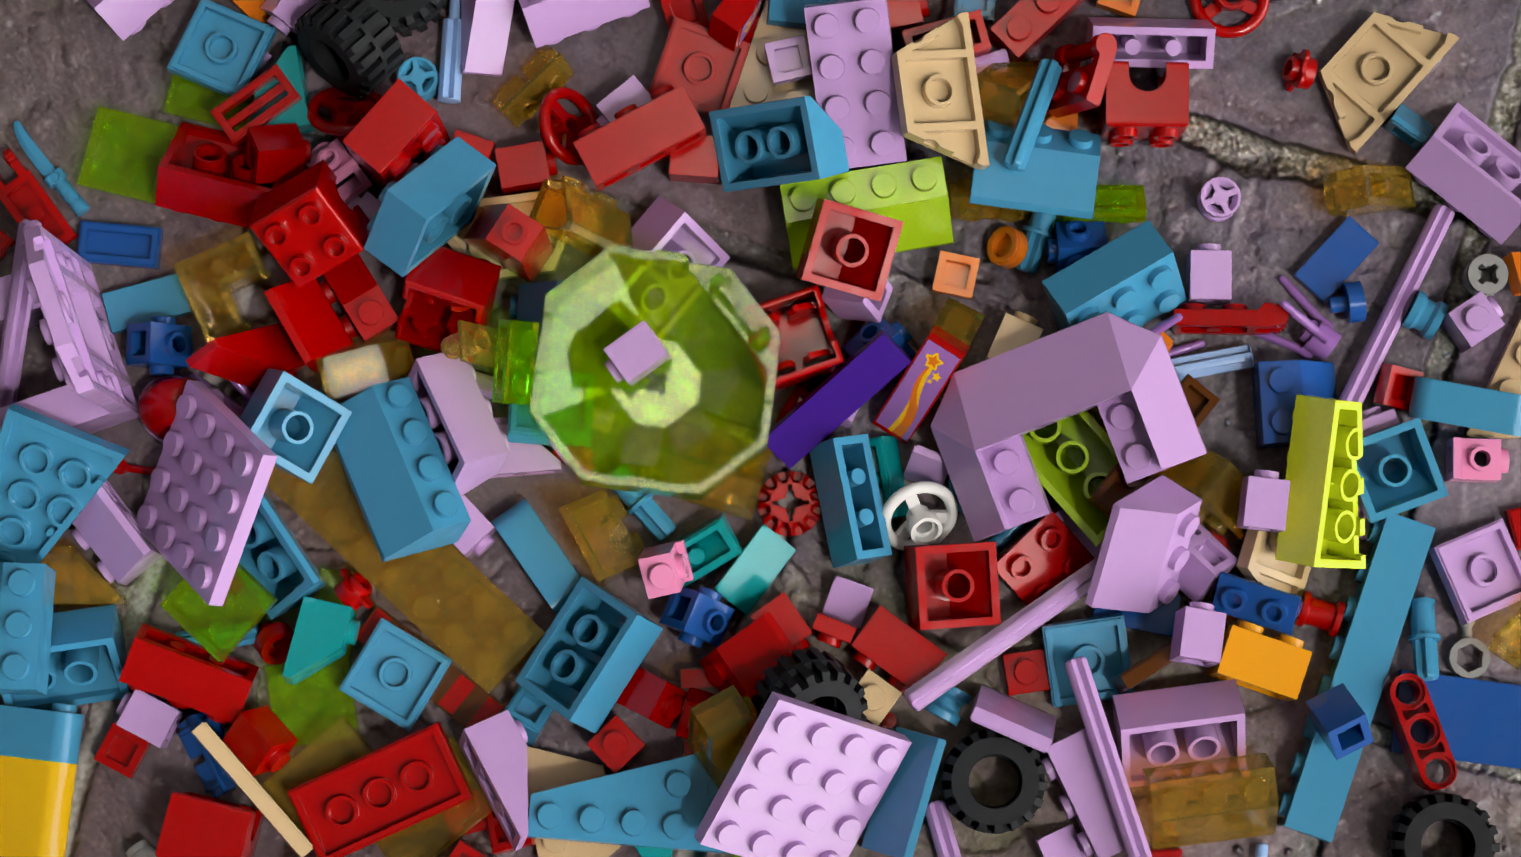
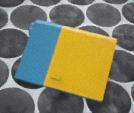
(37, 778)

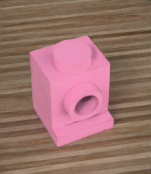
(342, 165)
(1461, 464)
(665, 568)

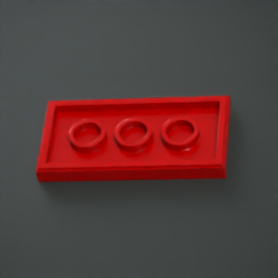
(380, 792)

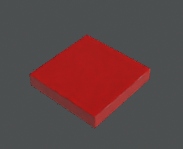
(700, 65)

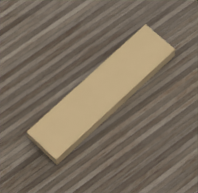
(252, 789)

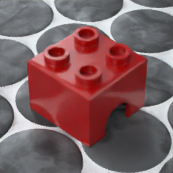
(1144, 115)
(309, 225)
(443, 291)
(806, 337)
(208, 828)

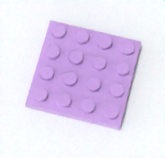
(205, 492)
(802, 783)

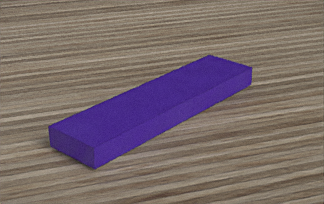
(837, 398)

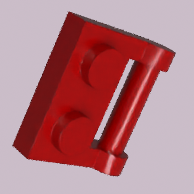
(1083, 86)

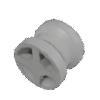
(1479, 280)

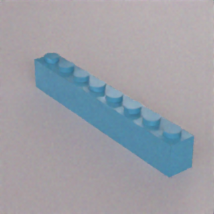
(1360, 663)

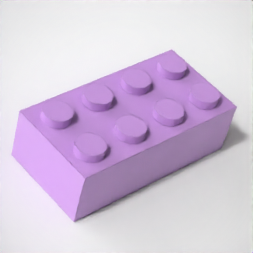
(856, 78)

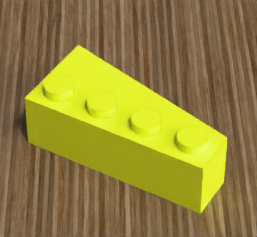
(1324, 485)

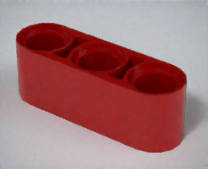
(1435, 747)

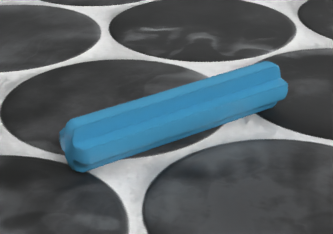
(1032, 115)

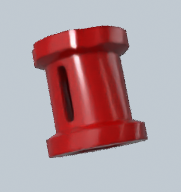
(1321, 614)

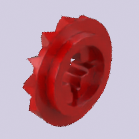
(777, 517)

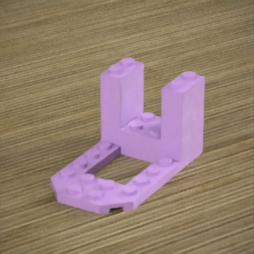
(76, 323)

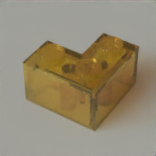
(214, 278)
(1218, 486)
(719, 730)

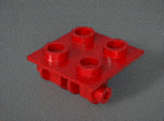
(1042, 558)

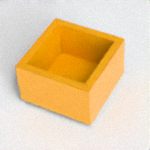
(1262, 663)

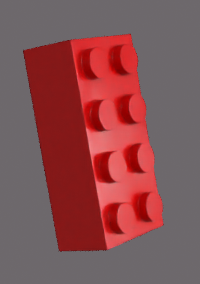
(395, 135)

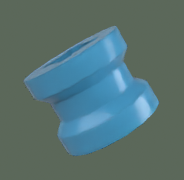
(417, 71)
(1425, 315)
(949, 705)

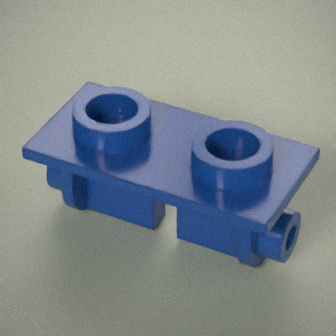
(1257, 603)
(209, 772)

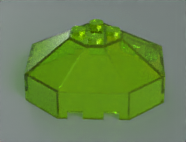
(716, 386)

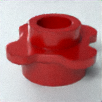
(1299, 71)
(353, 590)

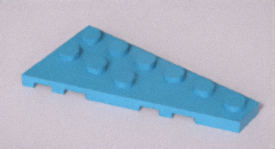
(46, 480)
(635, 807)

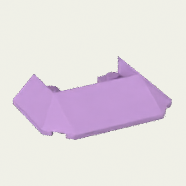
(1048, 380)

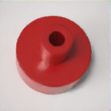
(274, 642)

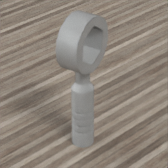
(1467, 639)

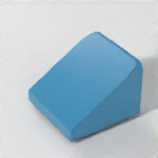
(1409, 127)
(530, 712)

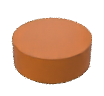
(1007, 247)

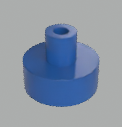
(1351, 302)

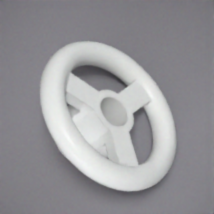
(921, 524)

